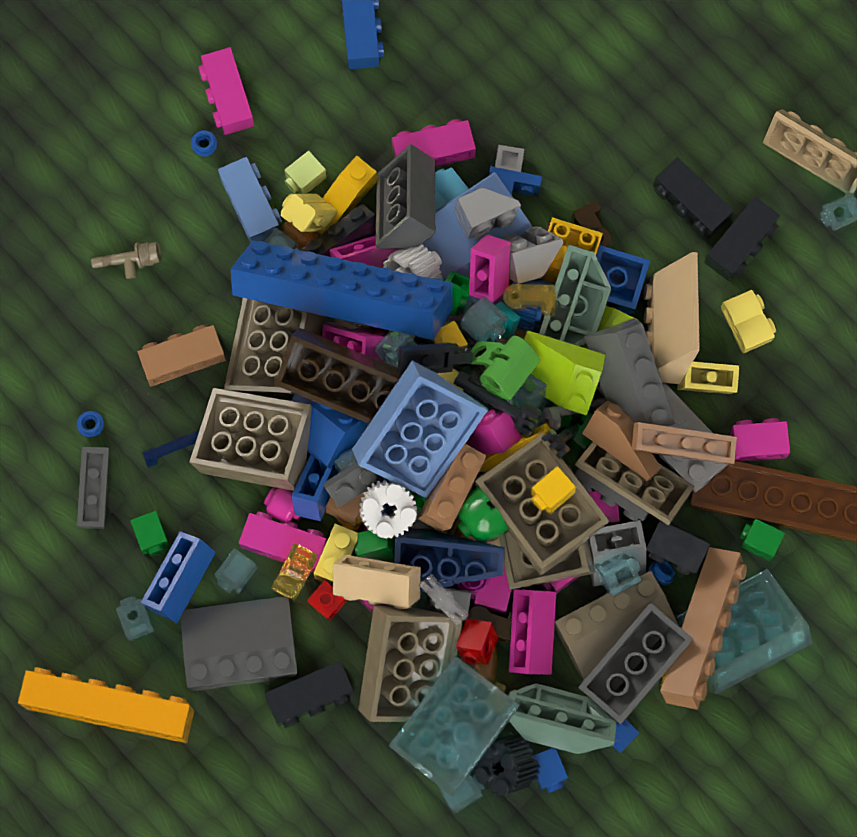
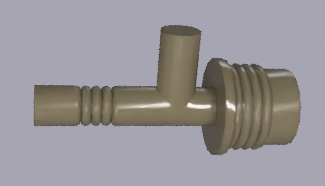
(145, 255)

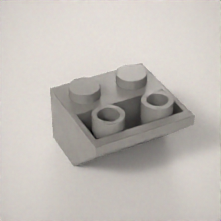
(483, 211)
(531, 253)
(617, 539)

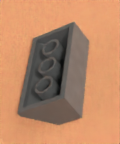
(406, 200)
(630, 373)
(636, 663)

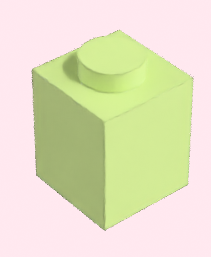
(304, 174)

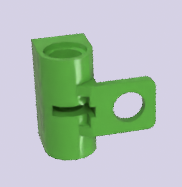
(506, 365)

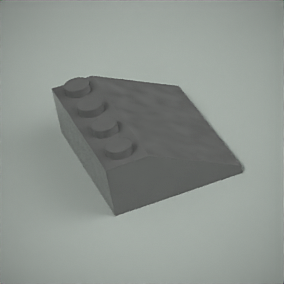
(238, 644)

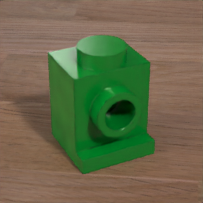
(460, 291)

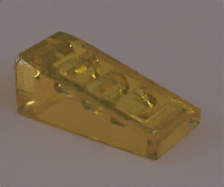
(294, 571)

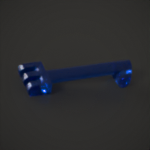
(151, 455)

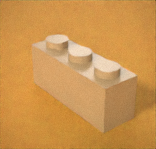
(376, 581)

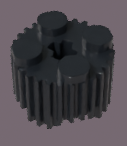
(507, 765)

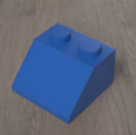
(624, 274)
(332, 433)

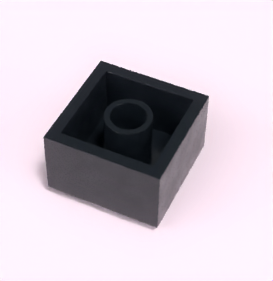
(677, 546)

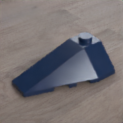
(448, 556)

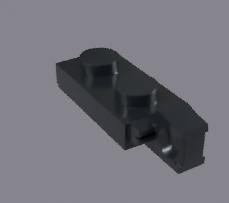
(435, 357)

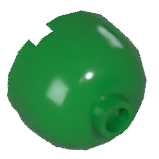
(480, 518)

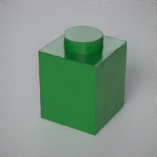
(150, 534)
(761, 539)
(375, 547)

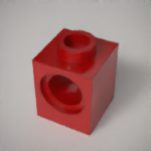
(325, 602)
(477, 641)

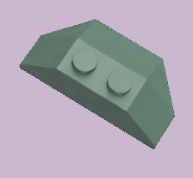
(580, 298)
(561, 719)

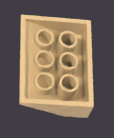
(813, 150)
(673, 318)

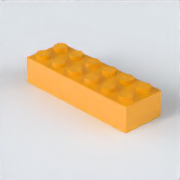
(106, 706)

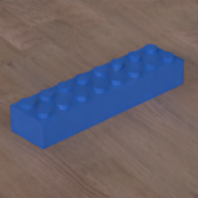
(342, 289)

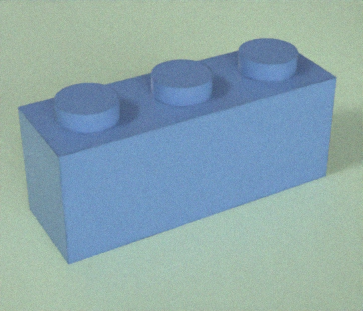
(249, 199)

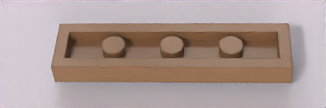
(684, 443)

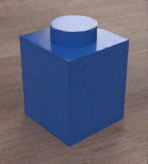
(551, 770)

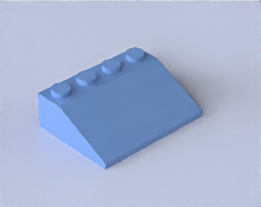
(450, 238)
(418, 430)

